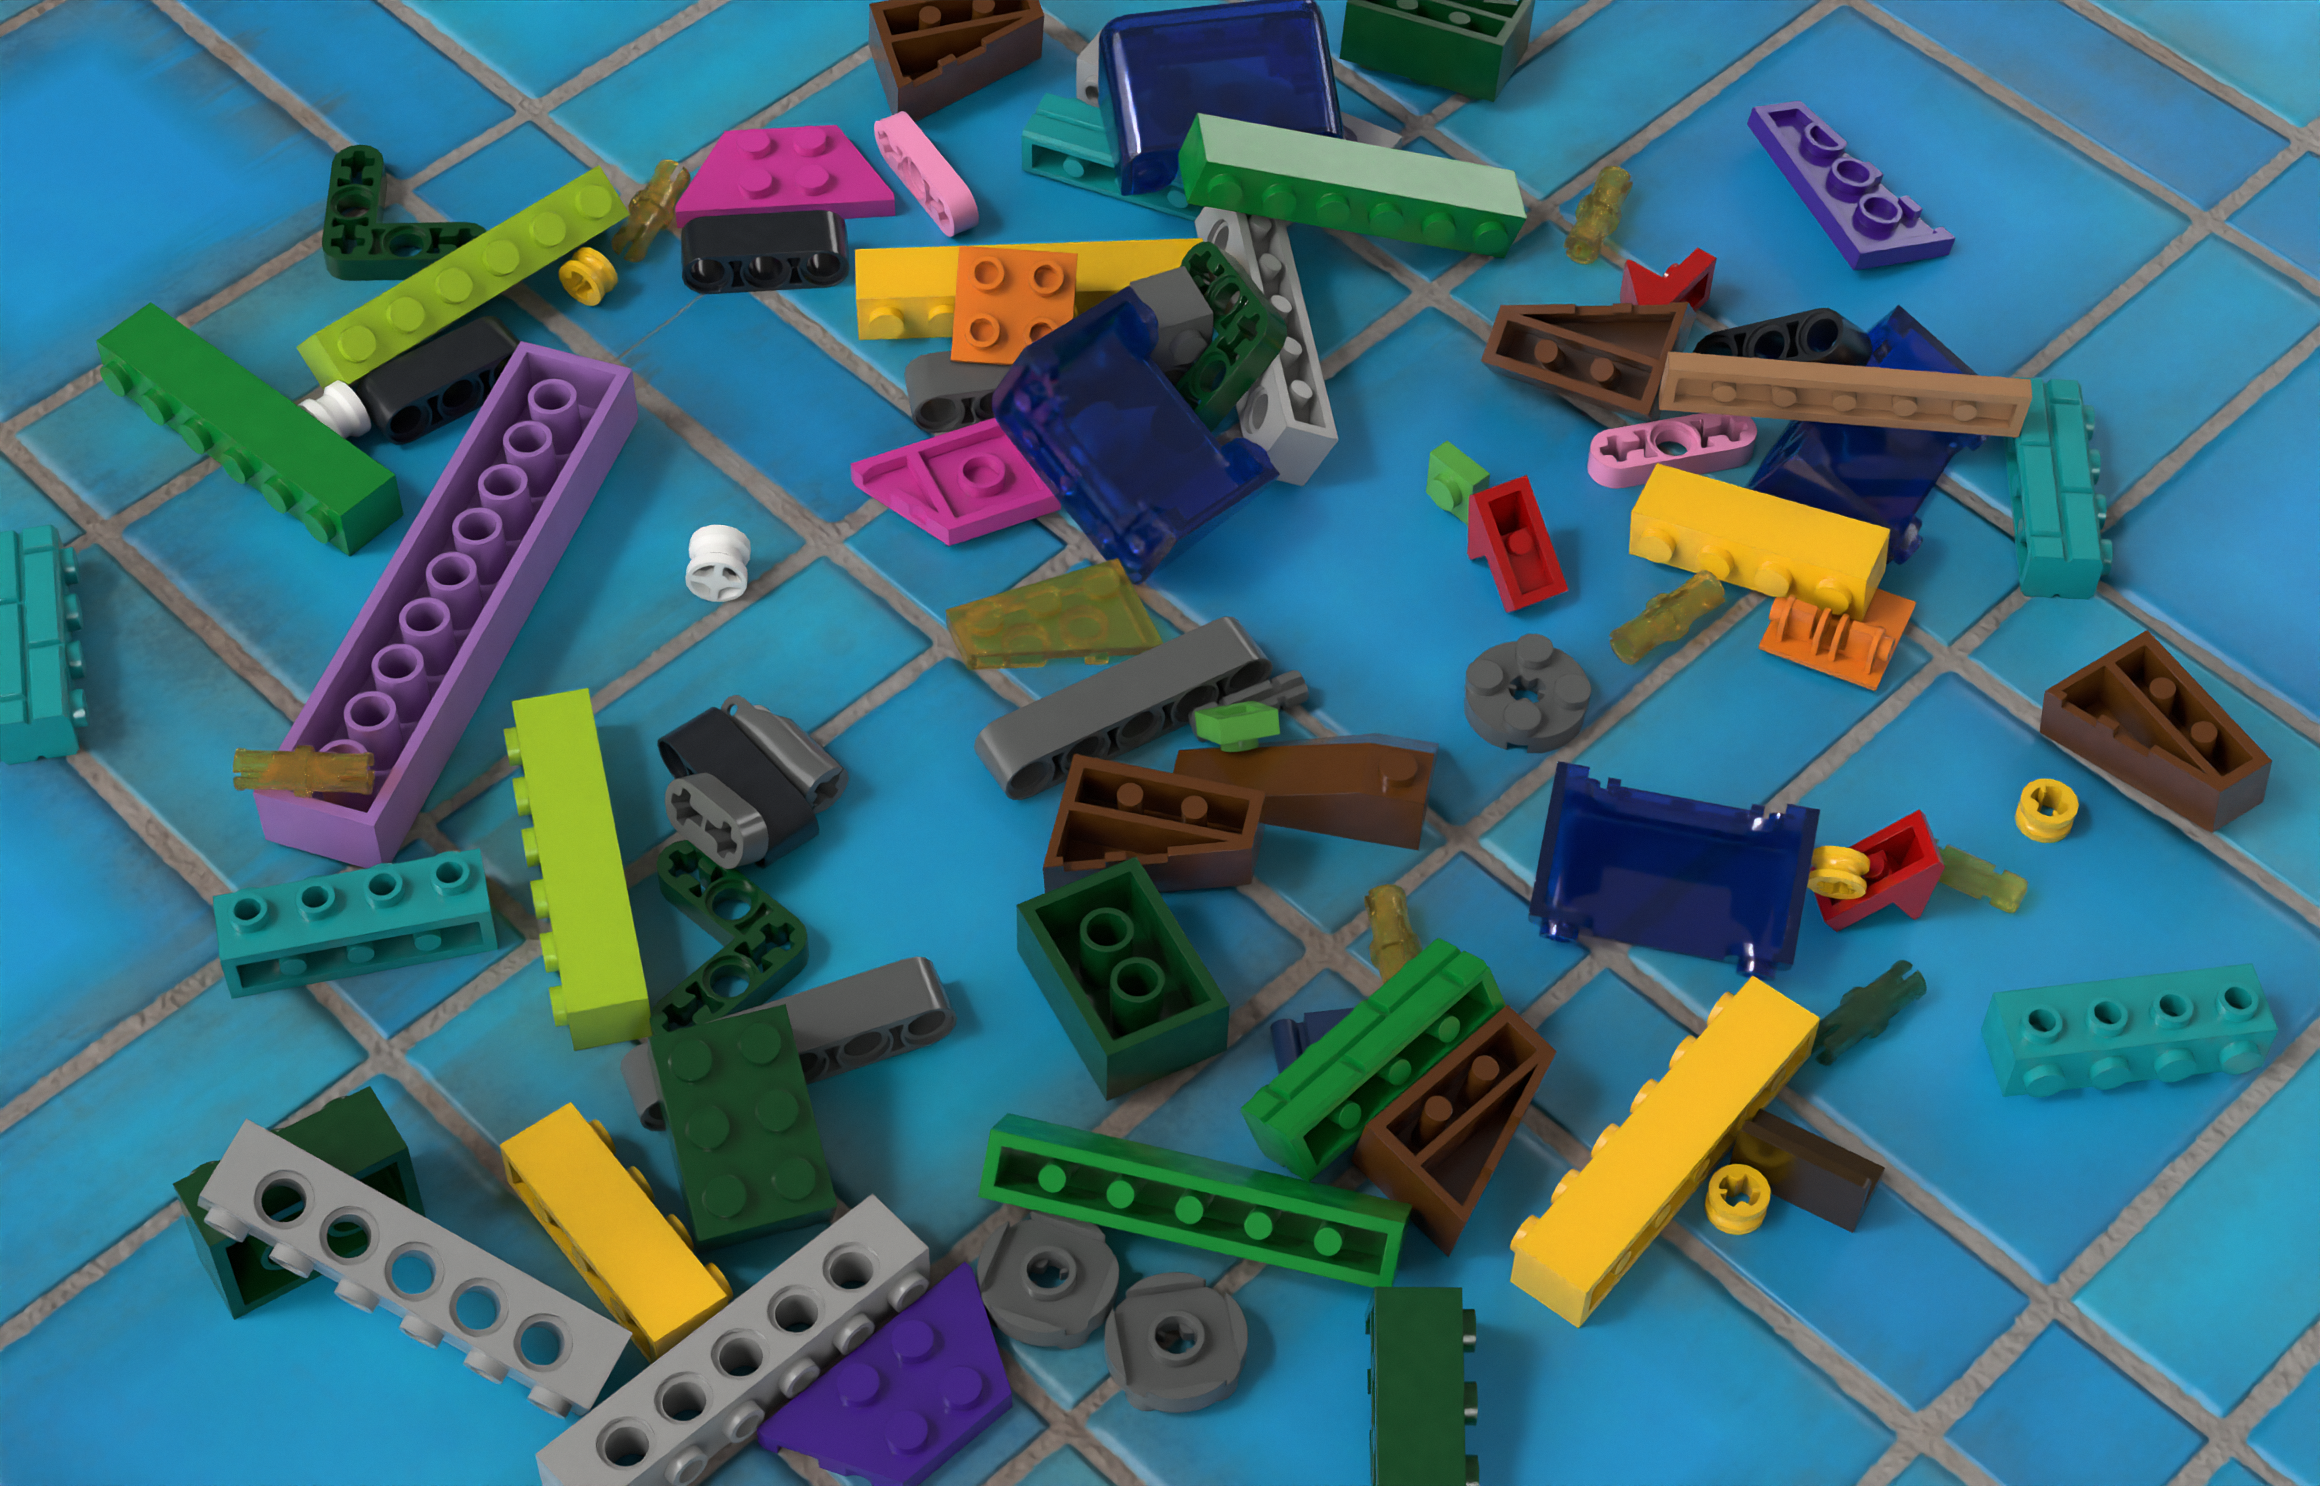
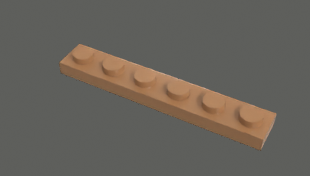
(1844, 394)

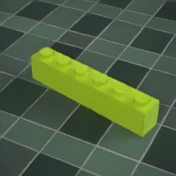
(463, 280)
(581, 869)

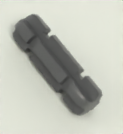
(1281, 692)

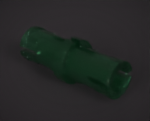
(1867, 1011)

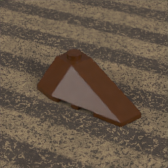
(1333, 786)

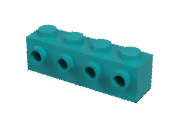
(354, 923)
(2128, 1030)

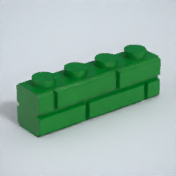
(1371, 1058)

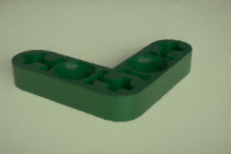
(377, 240)
(1236, 334)
(742, 939)

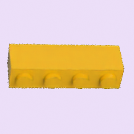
(1759, 541)
(613, 1230)

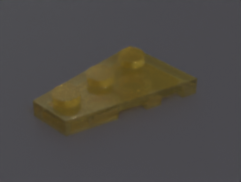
(1066, 616)

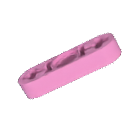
(926, 174)
(1711, 440)

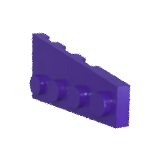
(1844, 192)

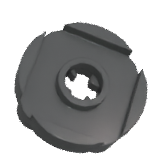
(1534, 667)
(1053, 1315)
(1166, 1380)

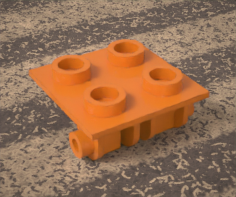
(1009, 301)
(1836, 642)

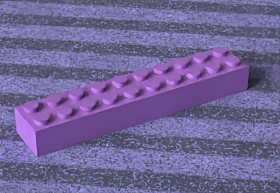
(454, 599)

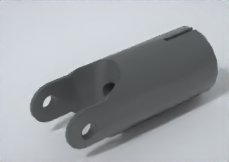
(791, 751)

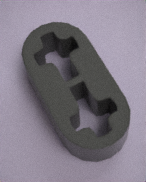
(716, 820)

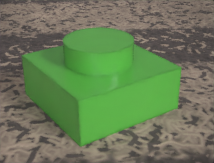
(1453, 479)
(1237, 725)

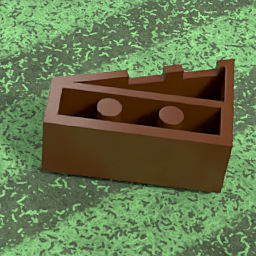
(949, 48)
(1591, 352)
(2158, 733)
(1177, 826)
(1454, 1125)

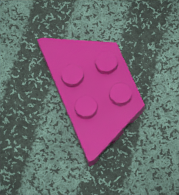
(785, 173)
(957, 483)

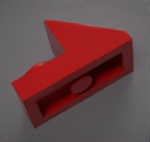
(1680, 283)
(1514, 538)
(1901, 871)

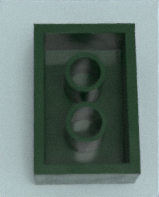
(1122, 978)
(741, 1128)
(347, 1134)

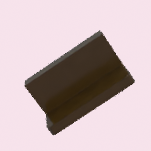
(1808, 1169)

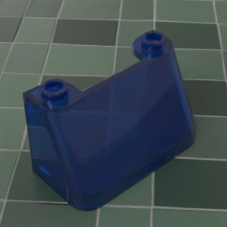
(1221, 60)
(1123, 440)
(1871, 470)
(1672, 873)

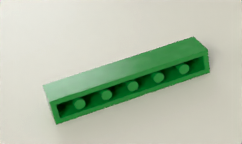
(1350, 186)
(250, 429)
(1195, 1201)

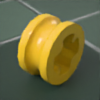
(588, 276)
(2043, 827)
(1838, 872)
(1744, 1216)

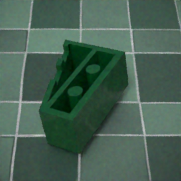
(1440, 42)
(1420, 1387)

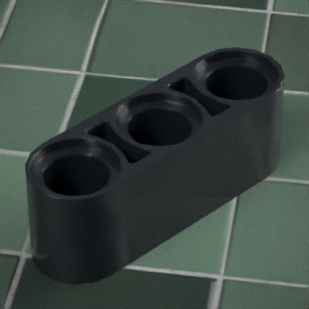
(764, 252)
(1794, 337)
(437, 380)
(720, 748)

